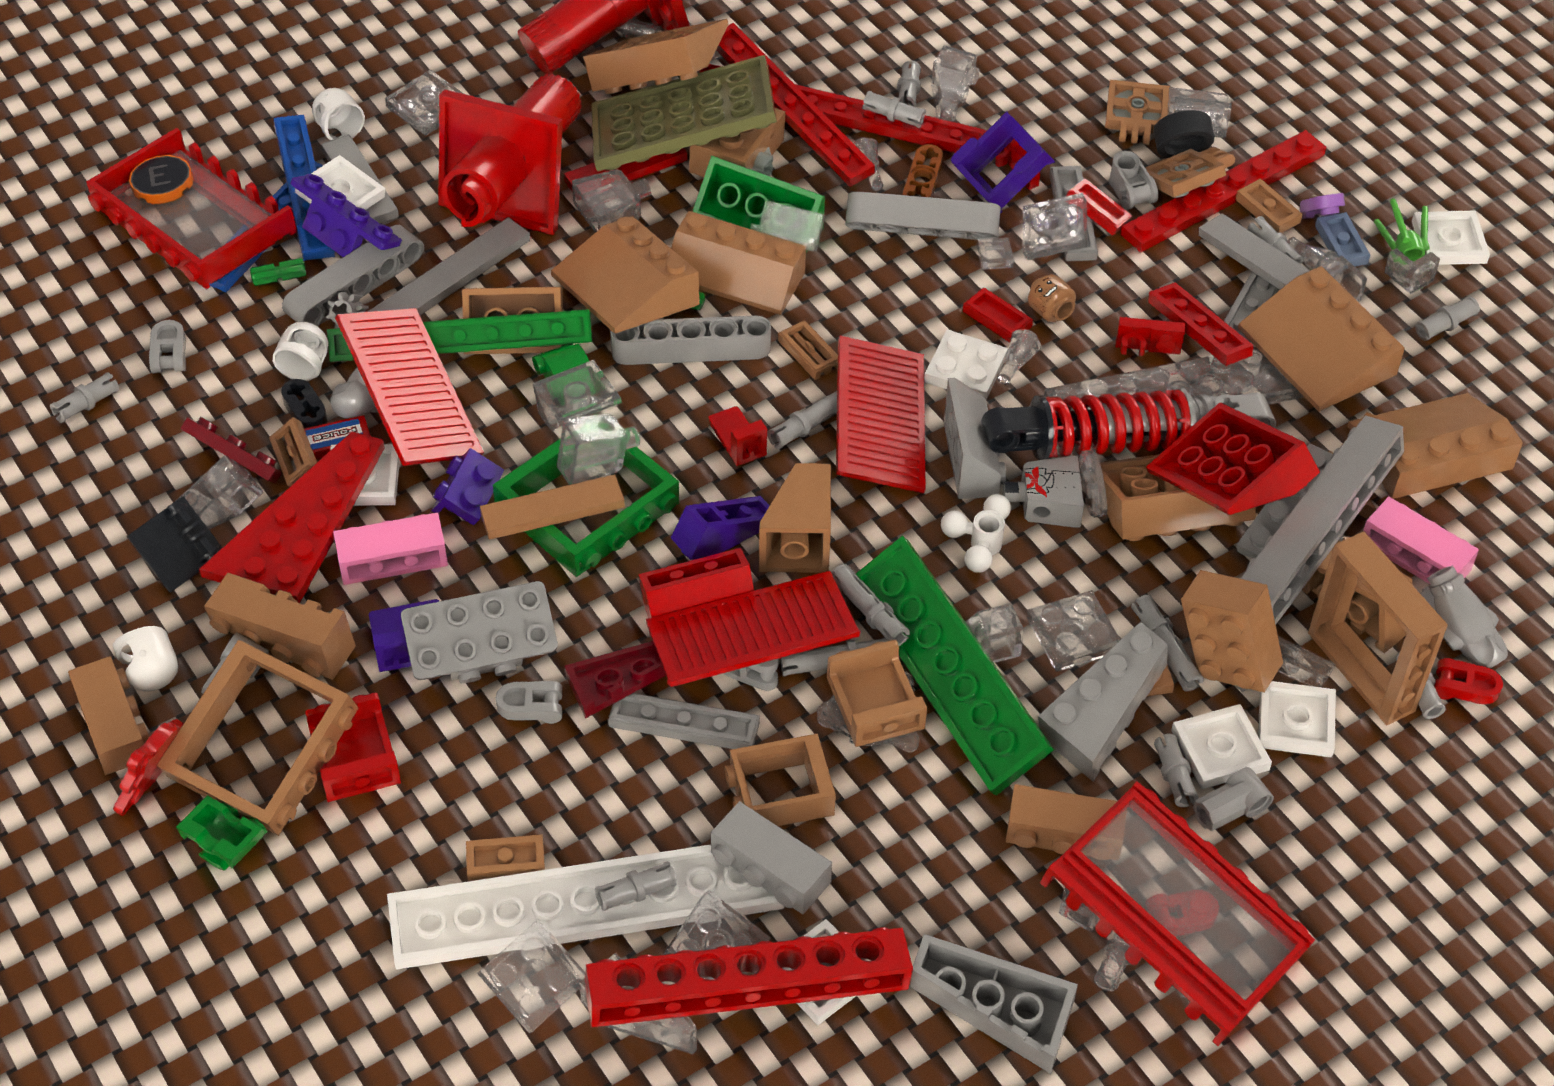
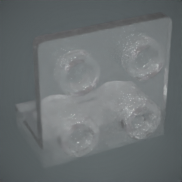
(1212, 103)

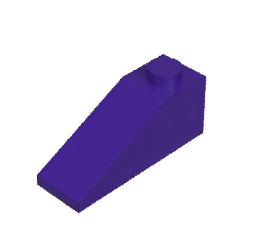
(718, 525)

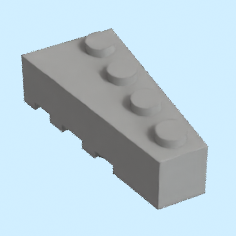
(1102, 702)
(997, 997)

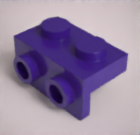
(467, 486)

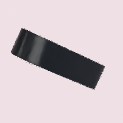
(309, 403)

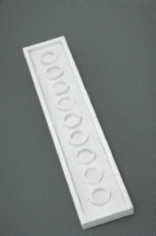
(492, 912)

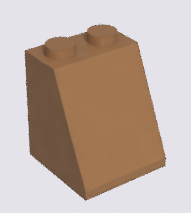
(798, 523)

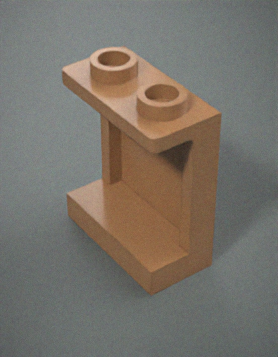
(875, 693)

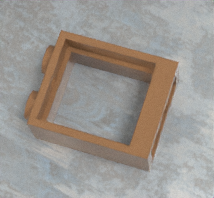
(779, 755)

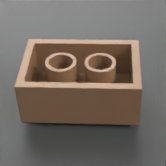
(1232, 630)

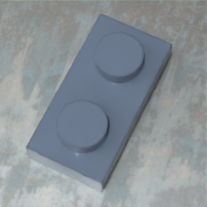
(1342, 237)

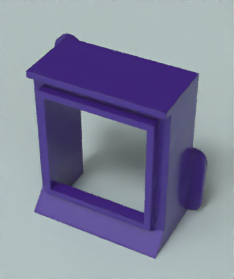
(979, 153)

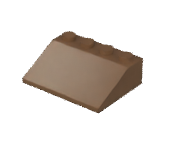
(654, 57)
(628, 276)
(1323, 339)
(1448, 444)
(1147, 505)

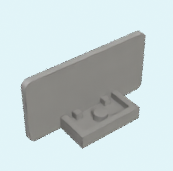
(479, 633)

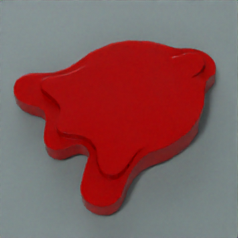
(143, 766)

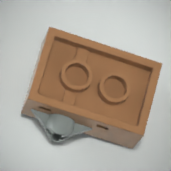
(748, 149)

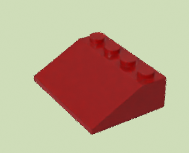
(1235, 462)

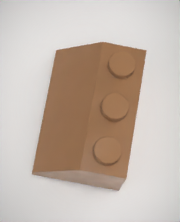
(511, 301)

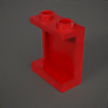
(363, 752)

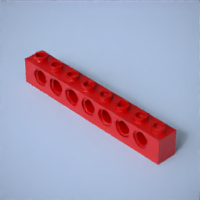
(732, 990)

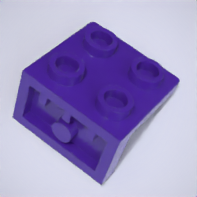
(390, 637)

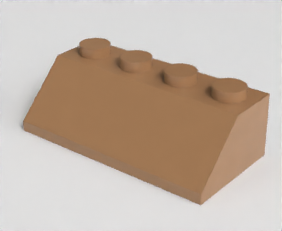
(741, 261)

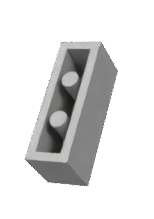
(770, 858)

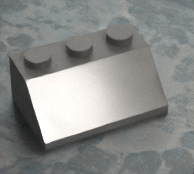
(973, 462)

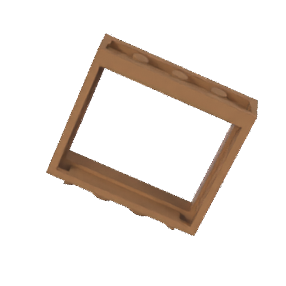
(1387, 694)
(214, 706)

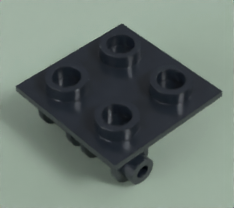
(175, 544)

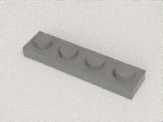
(1272, 514)

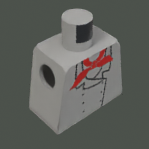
(1049, 491)

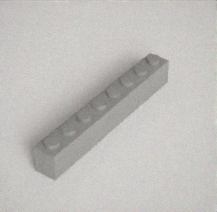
(1326, 511)

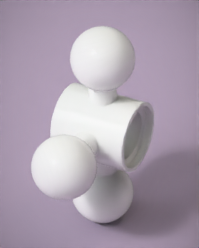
(986, 531)

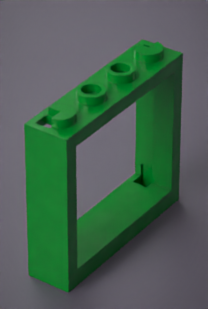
(614, 533)

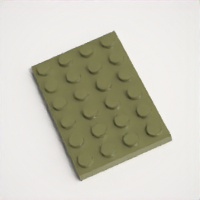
(682, 113)

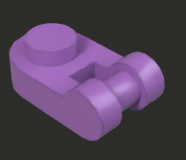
(1322, 205)

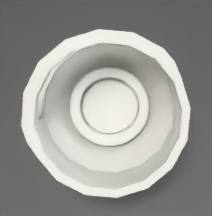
(337, 110)
(301, 351)
(152, 660)

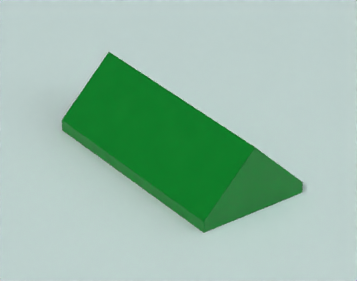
(739, 194)

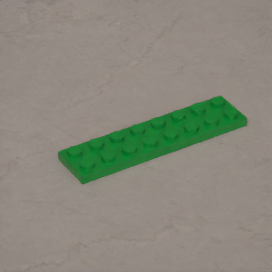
(956, 670)

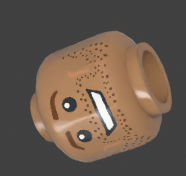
(1052, 298)

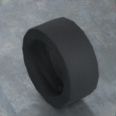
(1183, 132)

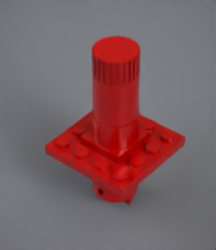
(578, 24)
(505, 157)

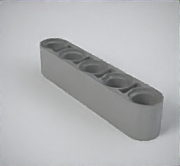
(922, 215)
(355, 274)
(693, 340)

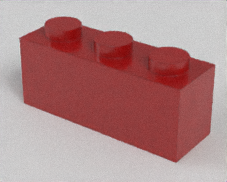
(695, 582)

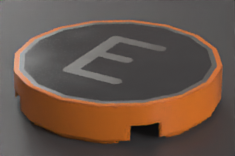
(161, 179)

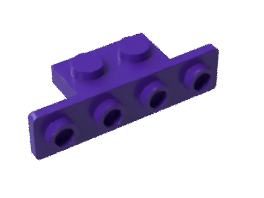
(339, 221)

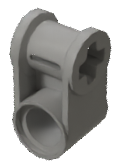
(1132, 180)

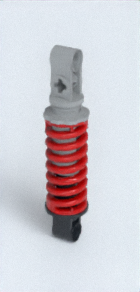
(1110, 422)

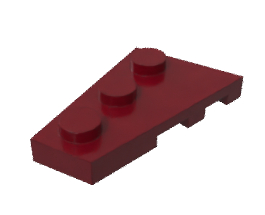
(232, 448)
(613, 676)

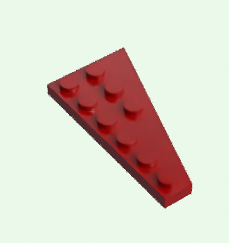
(296, 531)

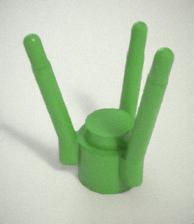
(1407, 241)

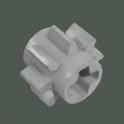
(339, 307)

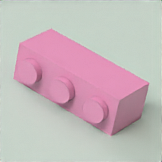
(1417, 542)
(390, 548)

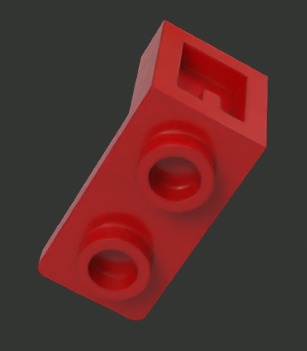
(741, 440)

